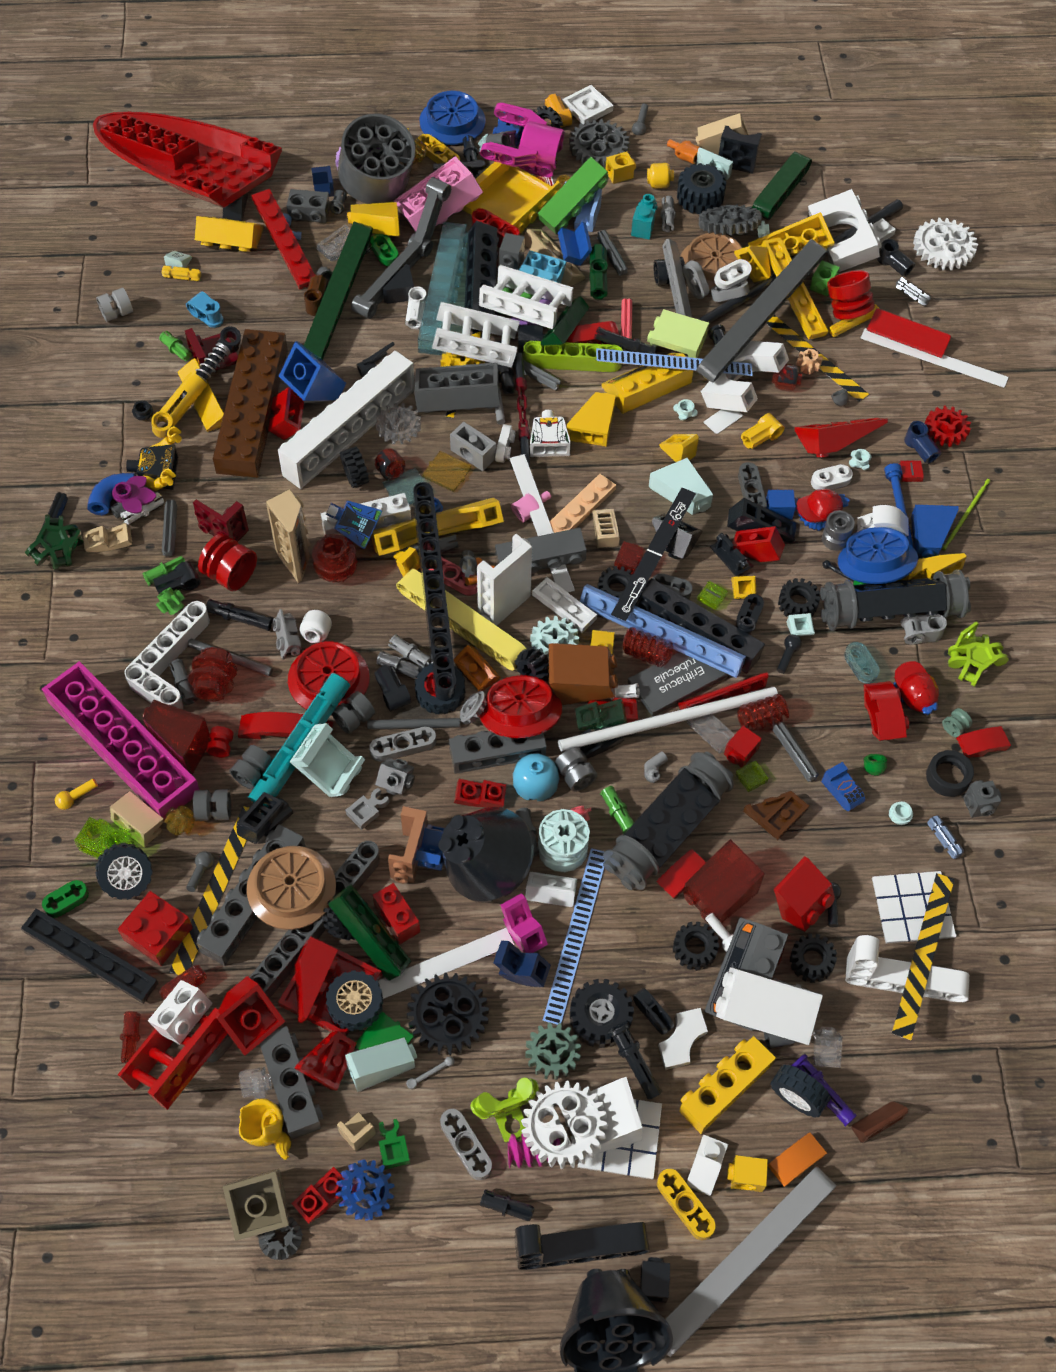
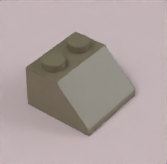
(256, 1204)

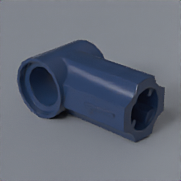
(919, 440)

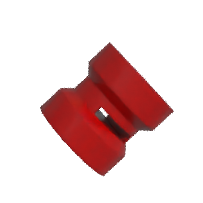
(220, 741)

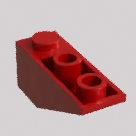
(310, 971)

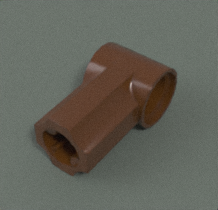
(315, 293)

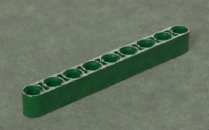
(338, 289)

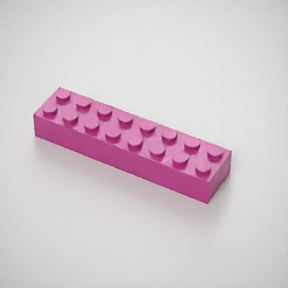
(120, 740)

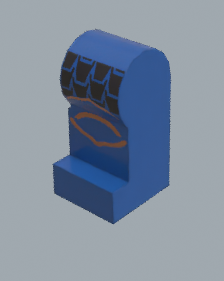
(843, 787)

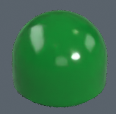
(875, 767)

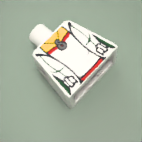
(549, 436)

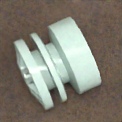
(563, 852)

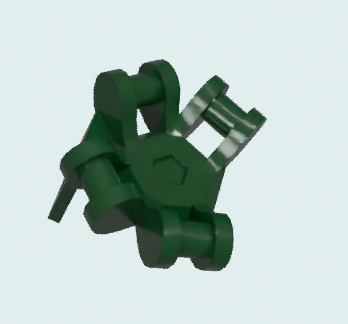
(54, 538)

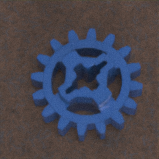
(361, 1180)

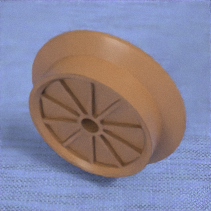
(711, 253)
(295, 904)

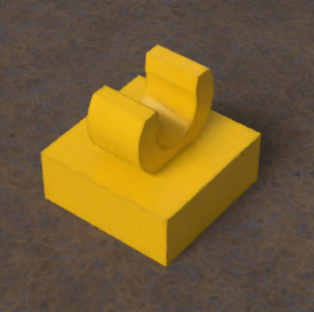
(407, 560)

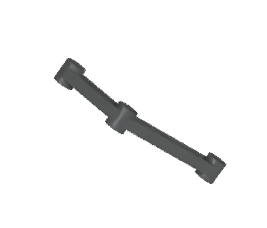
(418, 246)

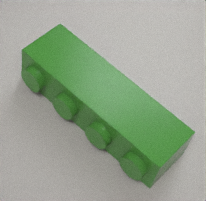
(573, 195)

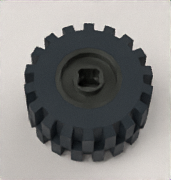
(701, 188)

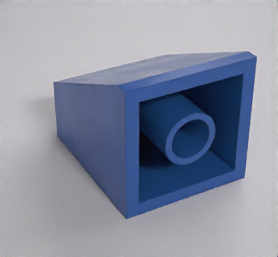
(310, 376)

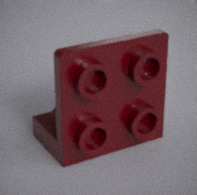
(202, 347)
(231, 523)

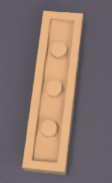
(582, 505)

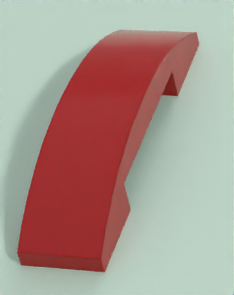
(269, 724)

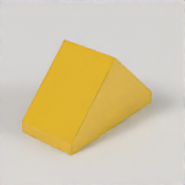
(758, 260)
(680, 446)

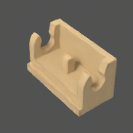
(136, 818)

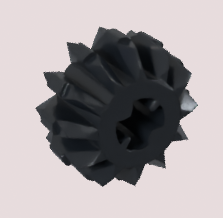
(533, 663)

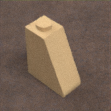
(710, 134)

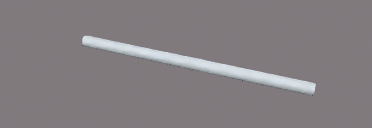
(664, 719)

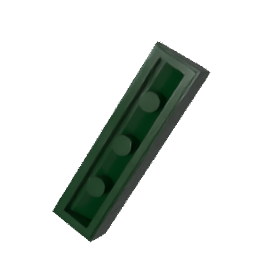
(566, 323)
(370, 933)

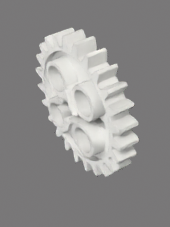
(945, 244)
(542, 1135)

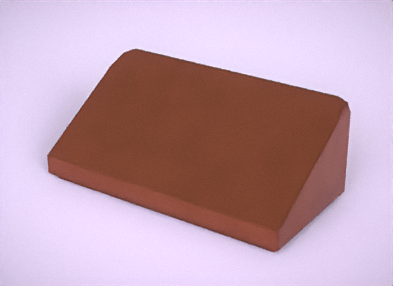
(879, 1121)

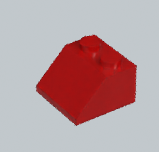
(804, 895)

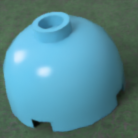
(535, 777)

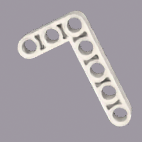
(163, 656)
(869, 970)

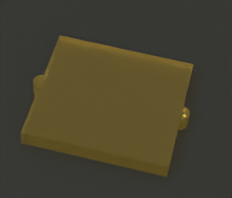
(446, 471)

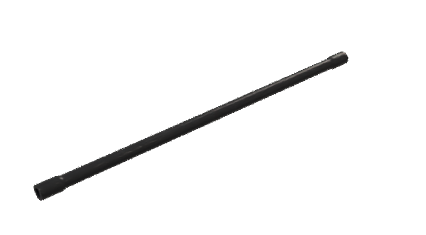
(887, 211)

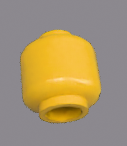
(660, 175)

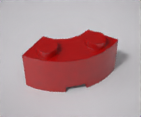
(885, 710)

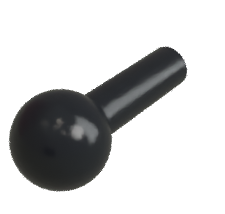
(792, 644)
(833, 911)

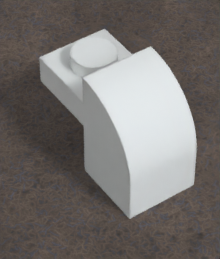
(885, 516)

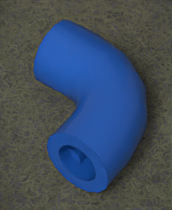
(101, 495)

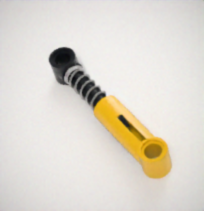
(195, 383)

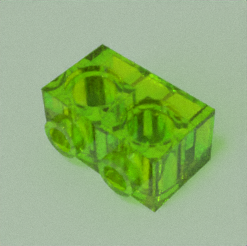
(108, 837)

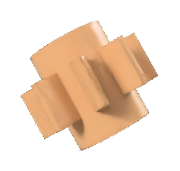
(809, 361)

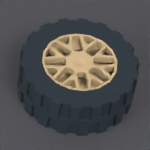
(354, 1000)

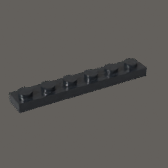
(89, 956)

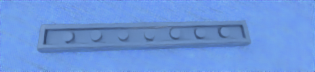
(682, 639)

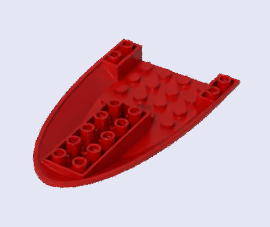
(189, 153)

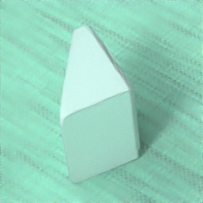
(177, 259)
(800, 624)

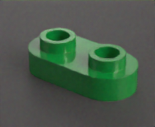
(383, 249)

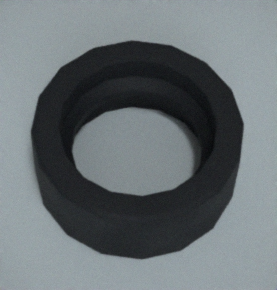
(956, 759)

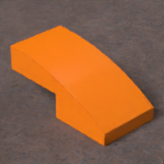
(797, 1159)

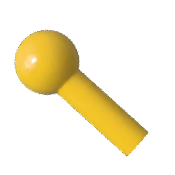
(65, 799)

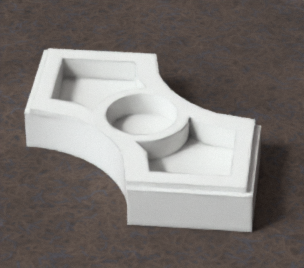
(676, 1049)

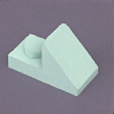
(707, 157)

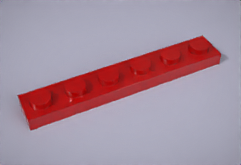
(283, 238)

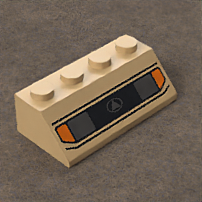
(289, 532)

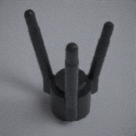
(368, 363)

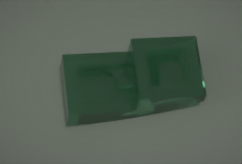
(598, 716)

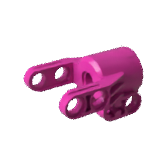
(537, 145)

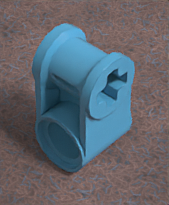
(205, 309)

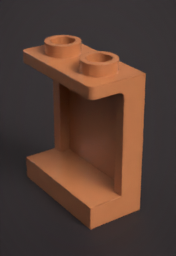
(413, 825)

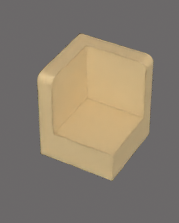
(356, 1131)

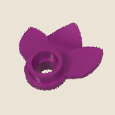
(135, 495)

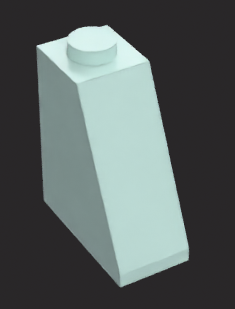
(671, 478)
(380, 1063)

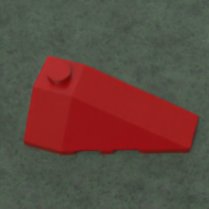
(833, 437)

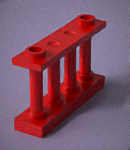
(181, 1068)

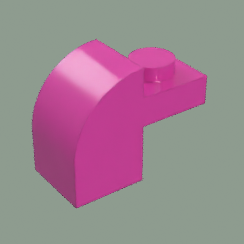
(522, 926)

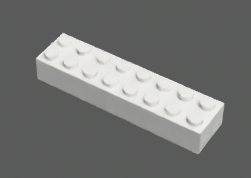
(346, 419)

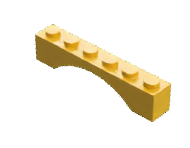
(461, 518)

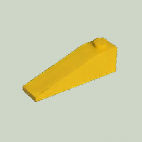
(800, 233)

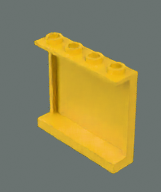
(512, 194)

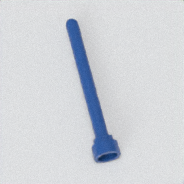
(893, 473)

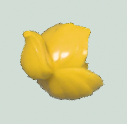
(262, 1125)

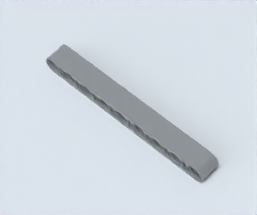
(748, 1256)

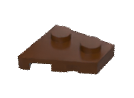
(777, 813)

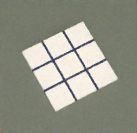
(903, 904)
(637, 1158)

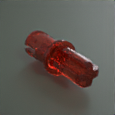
(130, 1035)

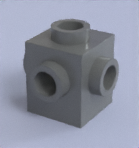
(395, 776)
(982, 798)

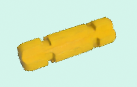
(181, 273)

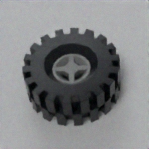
(603, 1001)

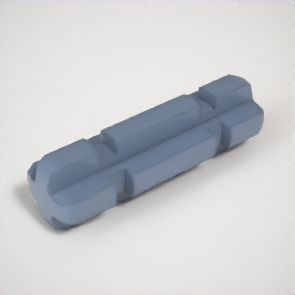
(945, 837)

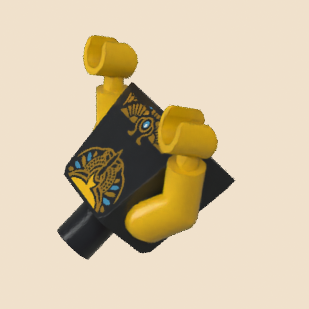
(158, 462)

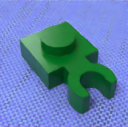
(393, 1148)

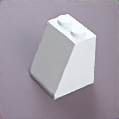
(622, 1120)

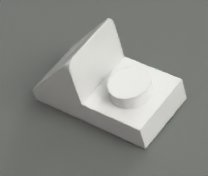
(707, 1165)

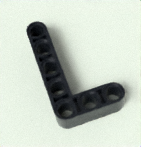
(578, 1246)

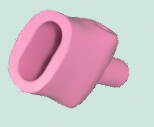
(527, 504)

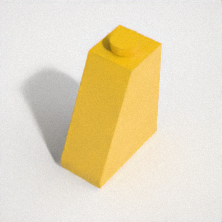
(380, 216)
(593, 420)

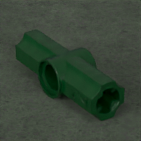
(598, 272)

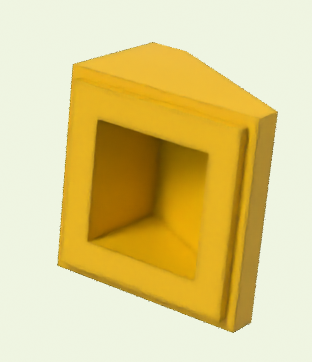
(743, 586)

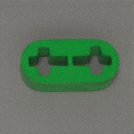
(65, 899)

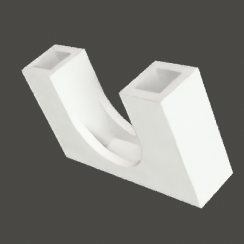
(846, 209)
(740, 396)

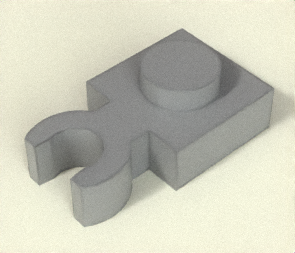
(365, 810)

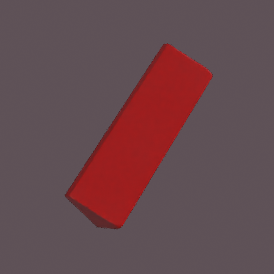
(909, 332)
(737, 688)

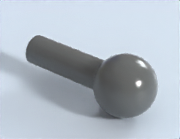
(639, 127)
(203, 861)

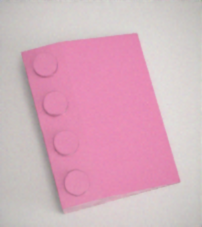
(464, 190)

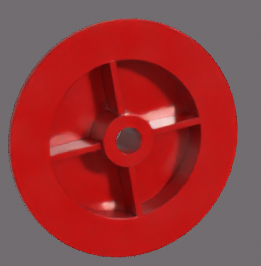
(317, 663)
(521, 707)

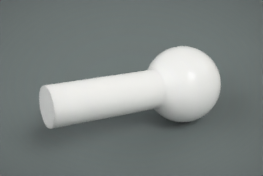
(720, 930)

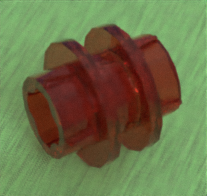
(334, 558)
(212, 674)

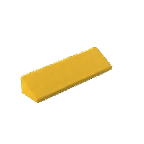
(206, 403)

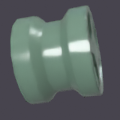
(957, 722)

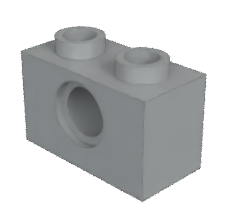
(473, 446)

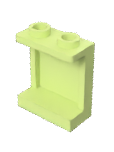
(679, 333)

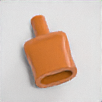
(685, 151)

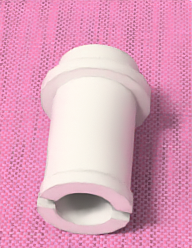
(627, 691)

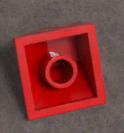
(248, 1015)

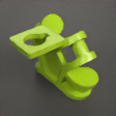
(978, 653)
(487, 1106)

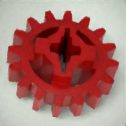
(949, 427)

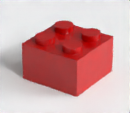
(155, 928)

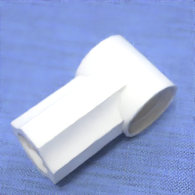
(416, 307)

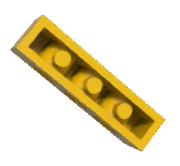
(703, 1115)

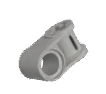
(920, 630)

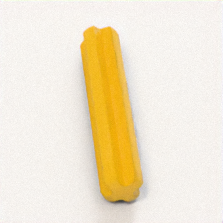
(846, 324)

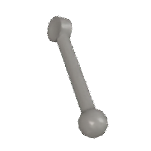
(412, 1083)

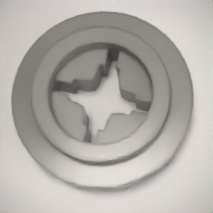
(473, 707)

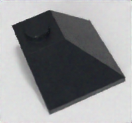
(682, 540)

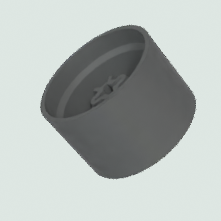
(395, 146)

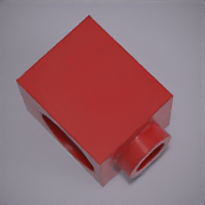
(742, 746)

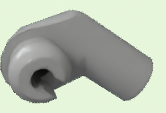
(651, 767)

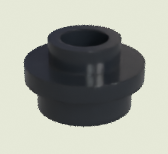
(142, 410)

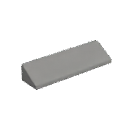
(676, 278)

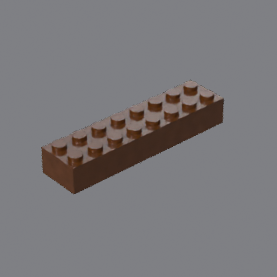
(249, 404)

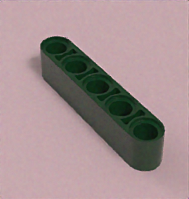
(782, 184)

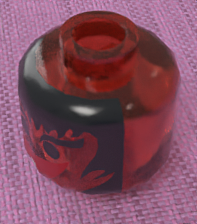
(787, 378)
(390, 464)

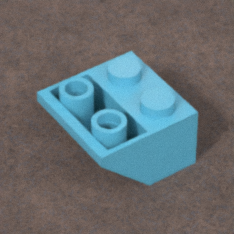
(544, 266)

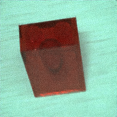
(179, 731)
(724, 883)

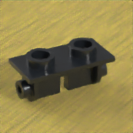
(731, 558)

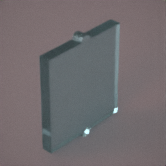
(404, 484)

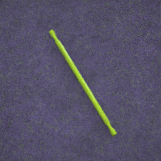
(966, 514)

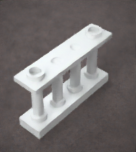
(524, 308)
(472, 346)

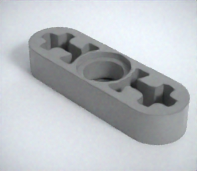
(406, 735)
(482, 1156)

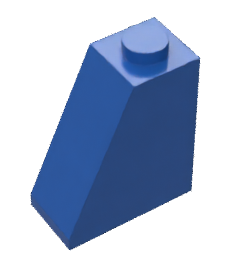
(931, 527)

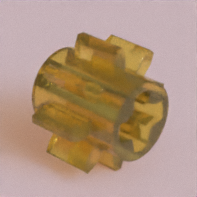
(420, 152)
(179, 820)

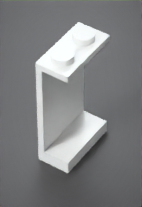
(768, 1006)

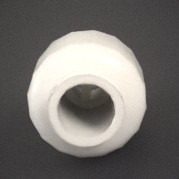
(315, 626)

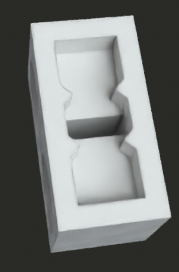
(180, 1012)

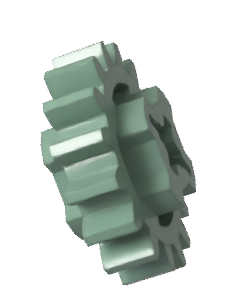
(543, 1051)

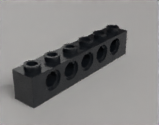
(480, 263)
(685, 613)

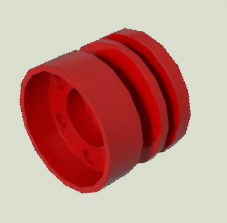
(851, 294)
(227, 562)

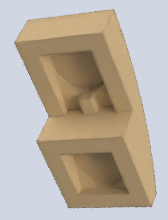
(105, 540)

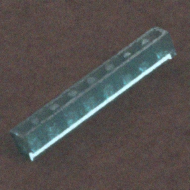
(443, 282)

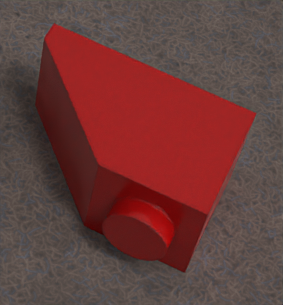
(760, 543)

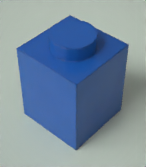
(782, 502)

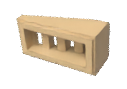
(607, 540)

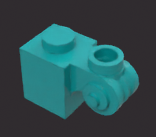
(644, 217)

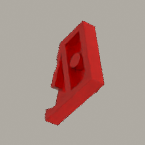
(328, 1060)

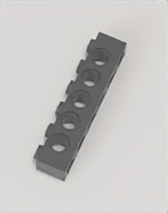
(223, 947)

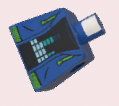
(354, 521)

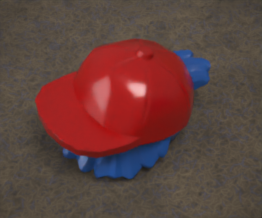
(818, 505)
(916, 687)

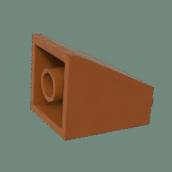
(581, 672)

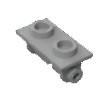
(284, 626)

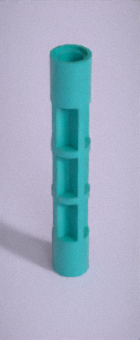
(317, 713)

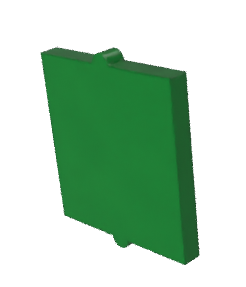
(381, 1032)

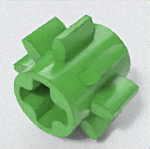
(170, 601)

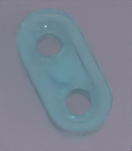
(863, 663)

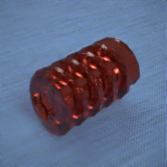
(647, 647)
(763, 711)

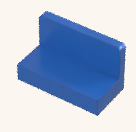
(575, 244)

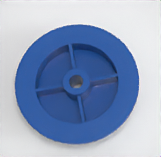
(452, 117)
(877, 556)

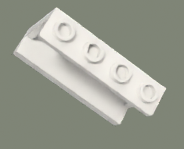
(507, 584)

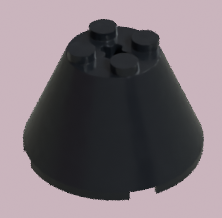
(486, 853)
(613, 1326)

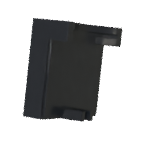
(740, 149)

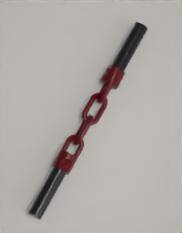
(521, 386)

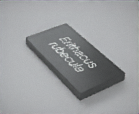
(674, 682)

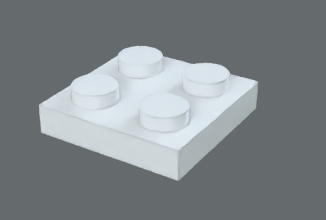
(587, 105)

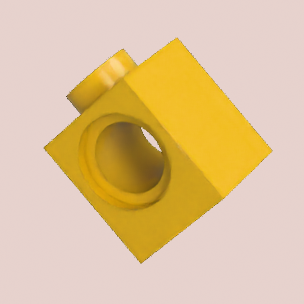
(620, 167)
(748, 1173)

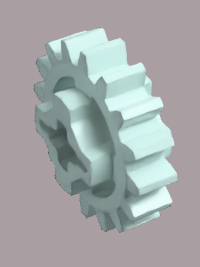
(553, 632)

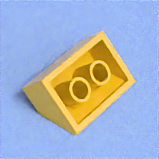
(227, 233)

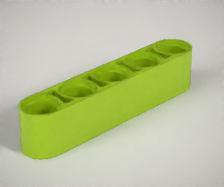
(569, 356)

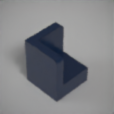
(323, 179)

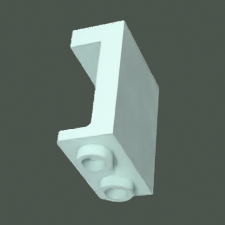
(327, 761)

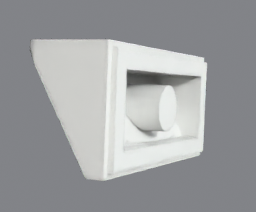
(551, 889)

